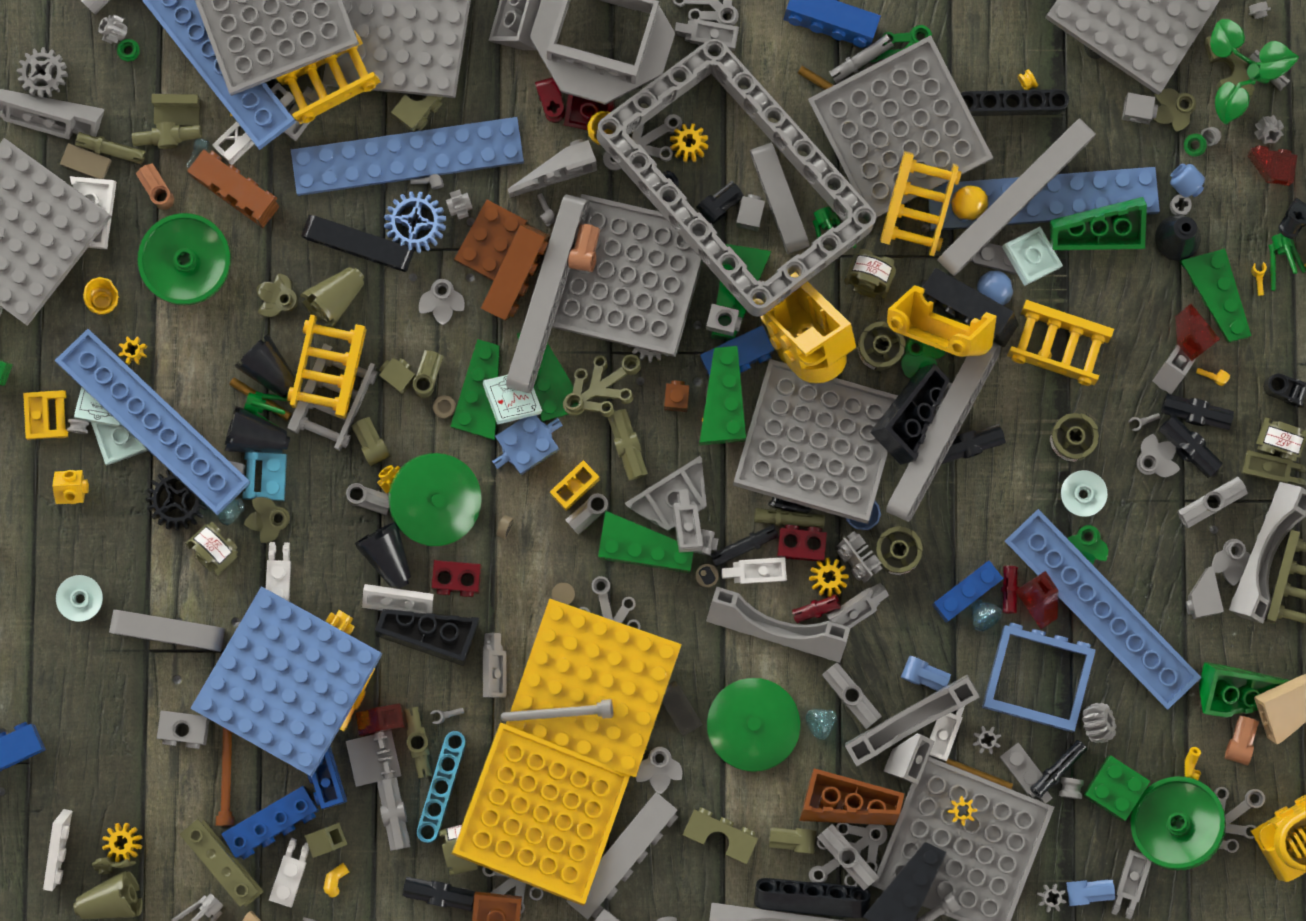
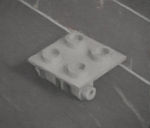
(861, 568)
(373, 758)

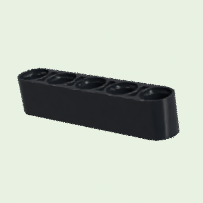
(1022, 98)
(357, 243)
(811, 898)

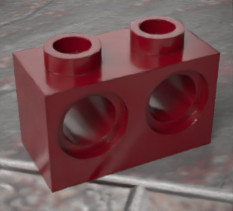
(801, 550)
(457, 571)

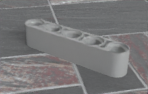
(779, 198)
(167, 630)

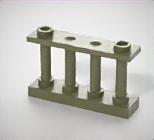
(1283, 588)
(222, 863)

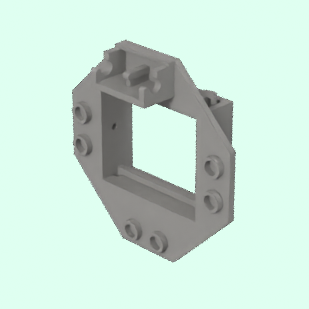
(594, 75)

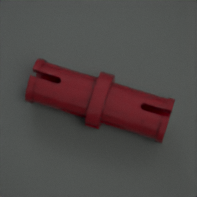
(1009, 589)
(816, 608)

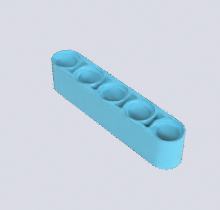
(441, 775)

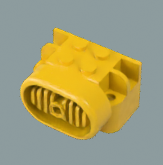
(809, 334)
(1284, 841)

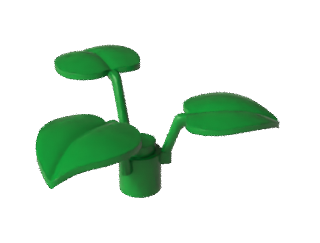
(1275, 60)

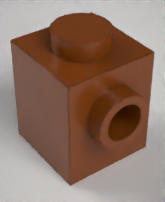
(676, 396)

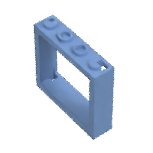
(1028, 714)

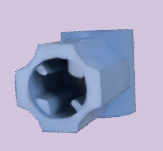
(920, 672)
(1085, 892)

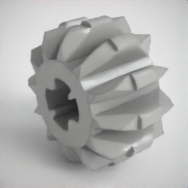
(1099, 722)

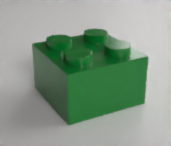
(1116, 788)

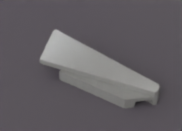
(49, 114)

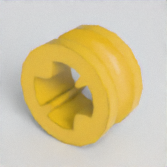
(1027, 80)

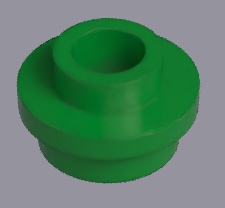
(125, 44)
(1188, 145)

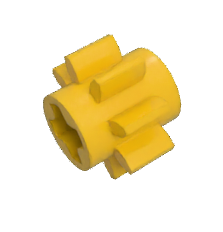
(139, 350)
(387, 476)
(341, 621)
(969, 810)

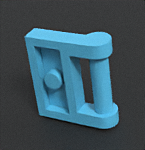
(273, 476)

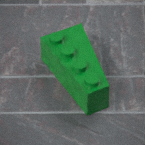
(1102, 228)
(756, 262)
(724, 404)
(638, 545)

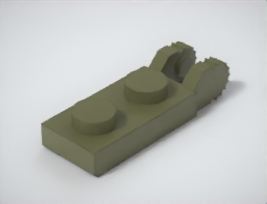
(1272, 468)

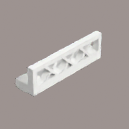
(243, 142)

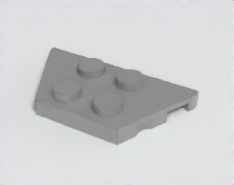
(658, 500)

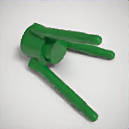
(826, 219)
(1283, 246)
(256, 403)

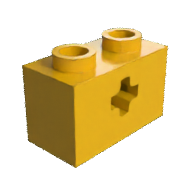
(574, 485)

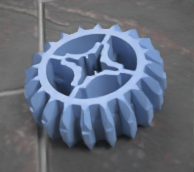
(418, 202)

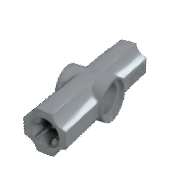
(1224, 495)
(841, 682)
(393, 814)
(858, 869)

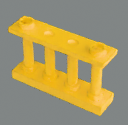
(308, 112)
(903, 187)
(1055, 320)
(349, 359)

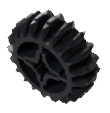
(169, 506)

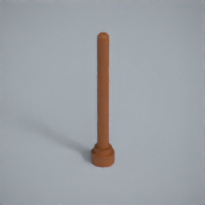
(225, 816)

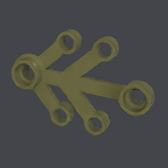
(600, 387)

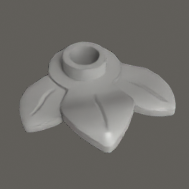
(441, 304)
(1160, 455)
(1230, 564)
(659, 773)

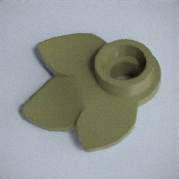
(1171, 110)
(274, 294)
(264, 520)
(107, 864)

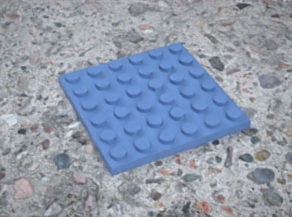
(286, 681)

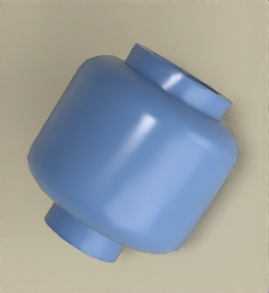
(1187, 180)

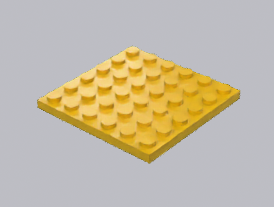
(589, 660)
(541, 814)

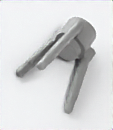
(208, 905)

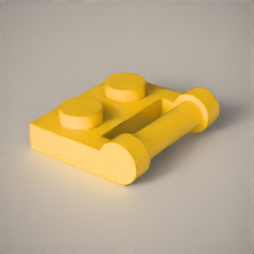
(37, 415)

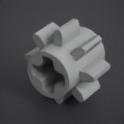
(112, 29)
(1269, 129)
(459, 204)
(709, 542)
(989, 734)
(1058, 899)

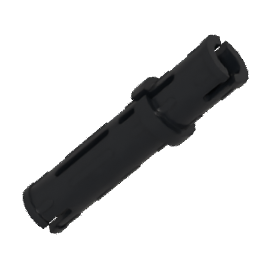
(744, 545)
(1067, 759)

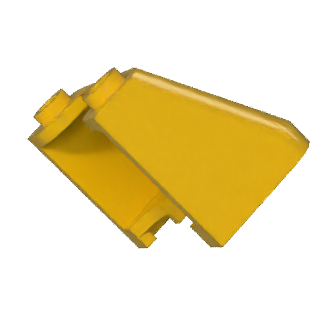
(915, 319)

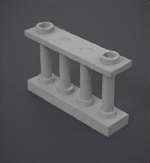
(300, 421)

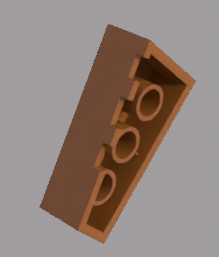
(234, 188)
(515, 272)
(849, 801)

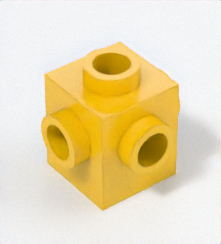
(69, 487)

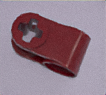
(550, 97)

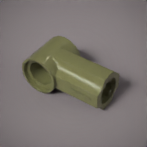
(428, 372)
(372, 445)
(797, 840)

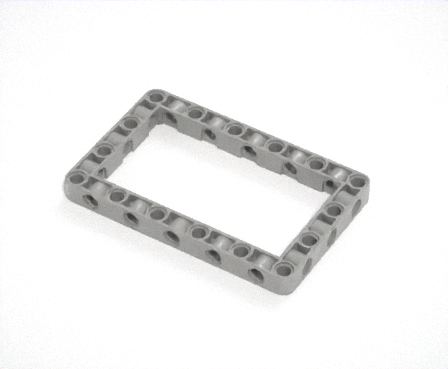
(787, 138)

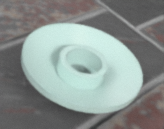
(1095, 490)
(67, 598)

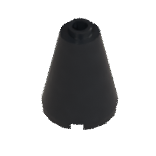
(1177, 237)
(267, 367)
(254, 434)
(386, 554)

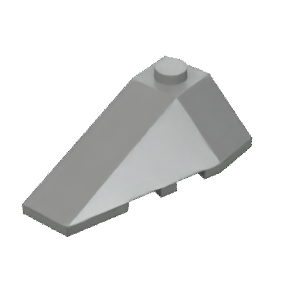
(567, 164)

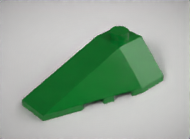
(1232, 690)

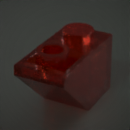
(1273, 165)
(1194, 333)
(1040, 599)
(380, 719)

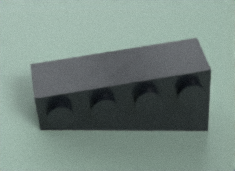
(967, 303)
(907, 419)
(429, 633)
(910, 888)

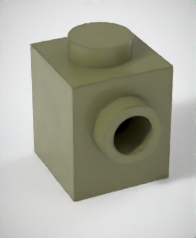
(397, 374)
(321, 841)

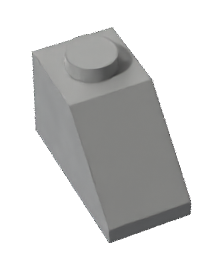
(1173, 370)
(1205, 596)
(909, 758)

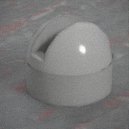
(1213, 137)

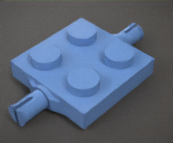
(527, 443)

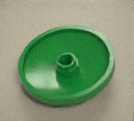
(184, 259)
(435, 499)
(753, 724)
(1178, 823)

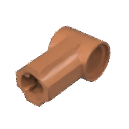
(155, 186)
(583, 254)
(1240, 746)

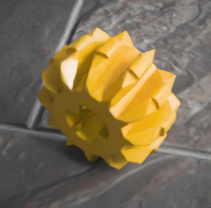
(696, 139)
(832, 584)
(128, 847)

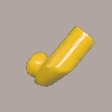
(1190, 763)
(332, 878)

